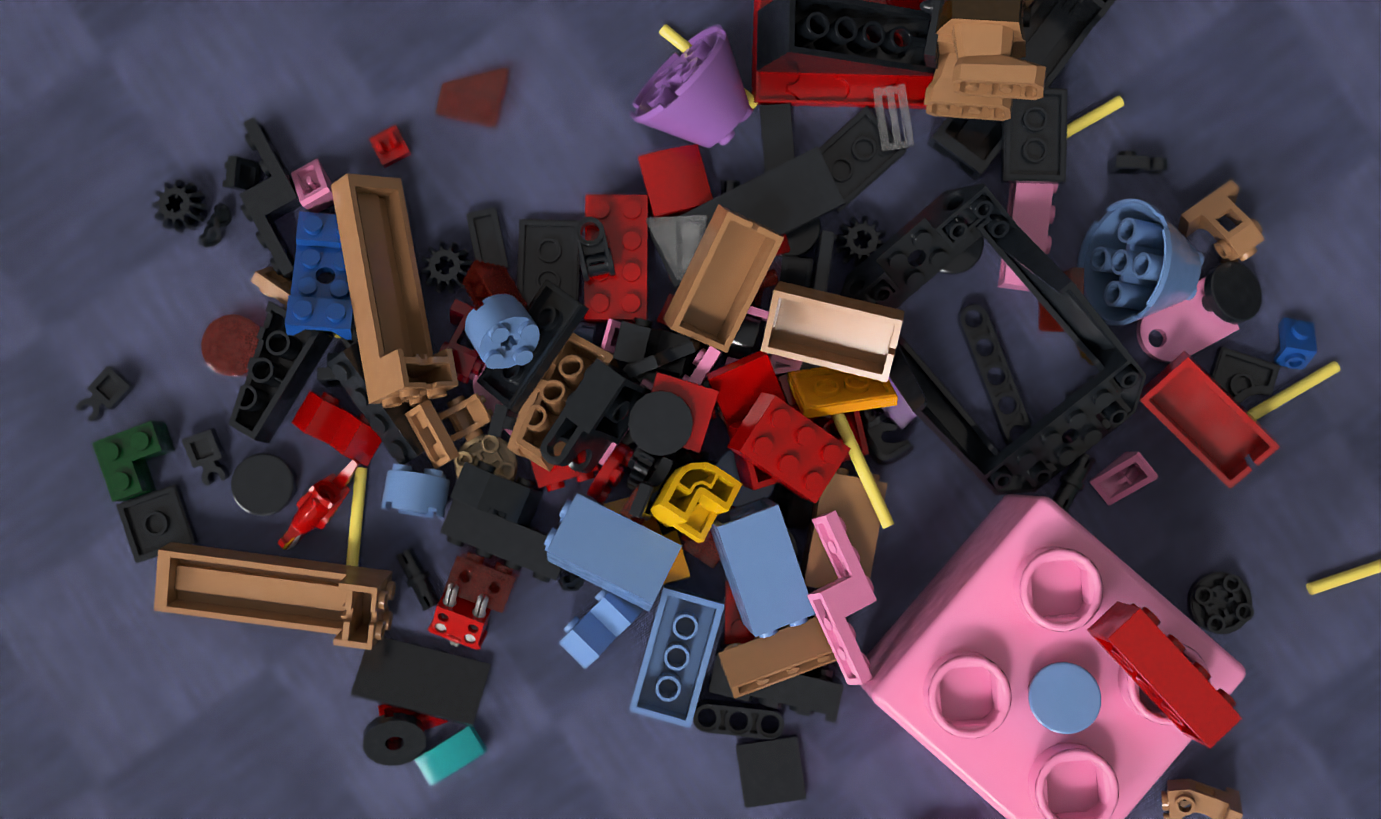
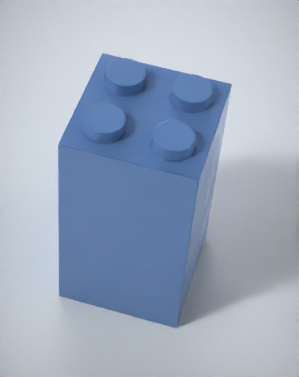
(611, 551)
(761, 567)

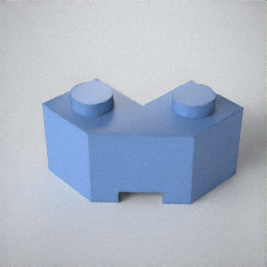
(599, 627)

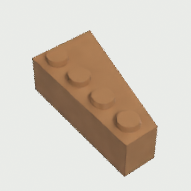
(561, 380)

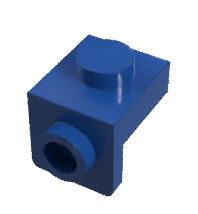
(1296, 343)

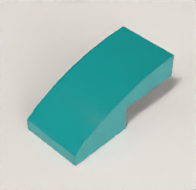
(451, 755)

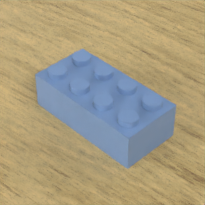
(677, 656)

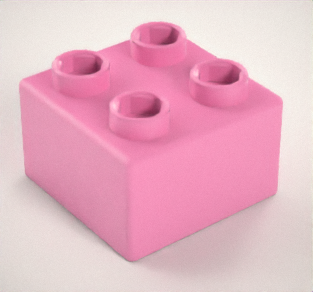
(982, 630)

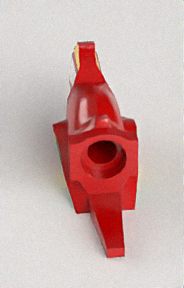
(318, 505)

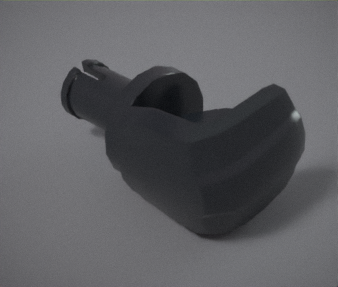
(880, 451)

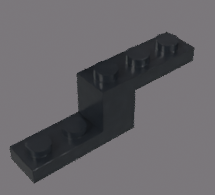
(270, 198)

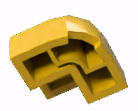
(695, 498)

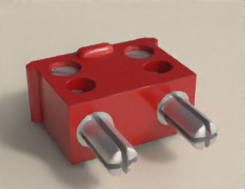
(461, 619)

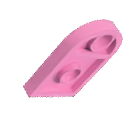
(1183, 328)

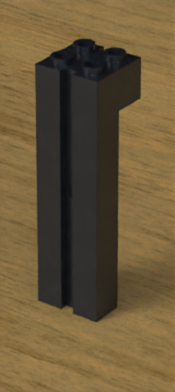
(1051, 40)

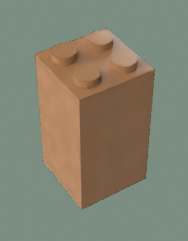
(853, 505)

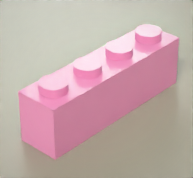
(1033, 212)

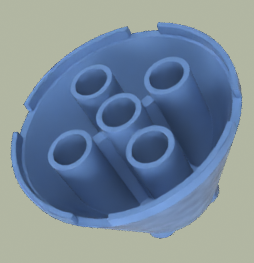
(1136, 263)

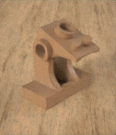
(1204, 215)
(466, 417)
(1203, 800)

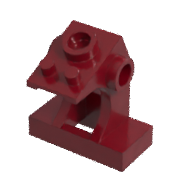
(466, 360)

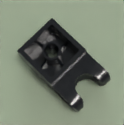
(593, 416)

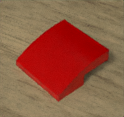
(675, 179)

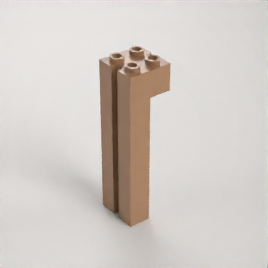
(388, 294)
(276, 592)

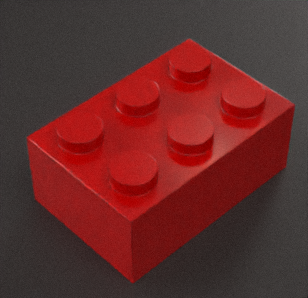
(788, 447)

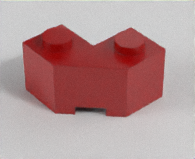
(335, 425)

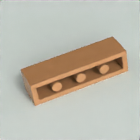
(775, 658)

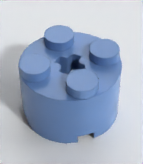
(502, 332)
(416, 492)

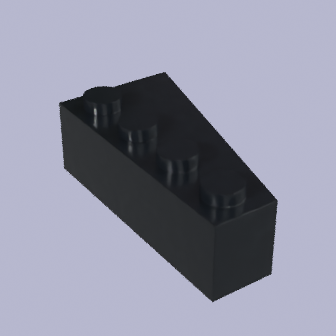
(275, 375)
(805, 693)

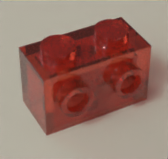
(479, 577)

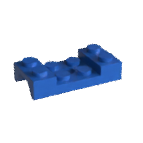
(311, 302)

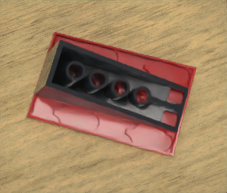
(839, 52)

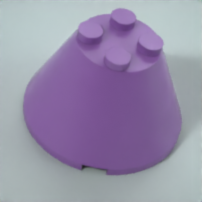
(696, 93)

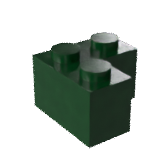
(125, 457)

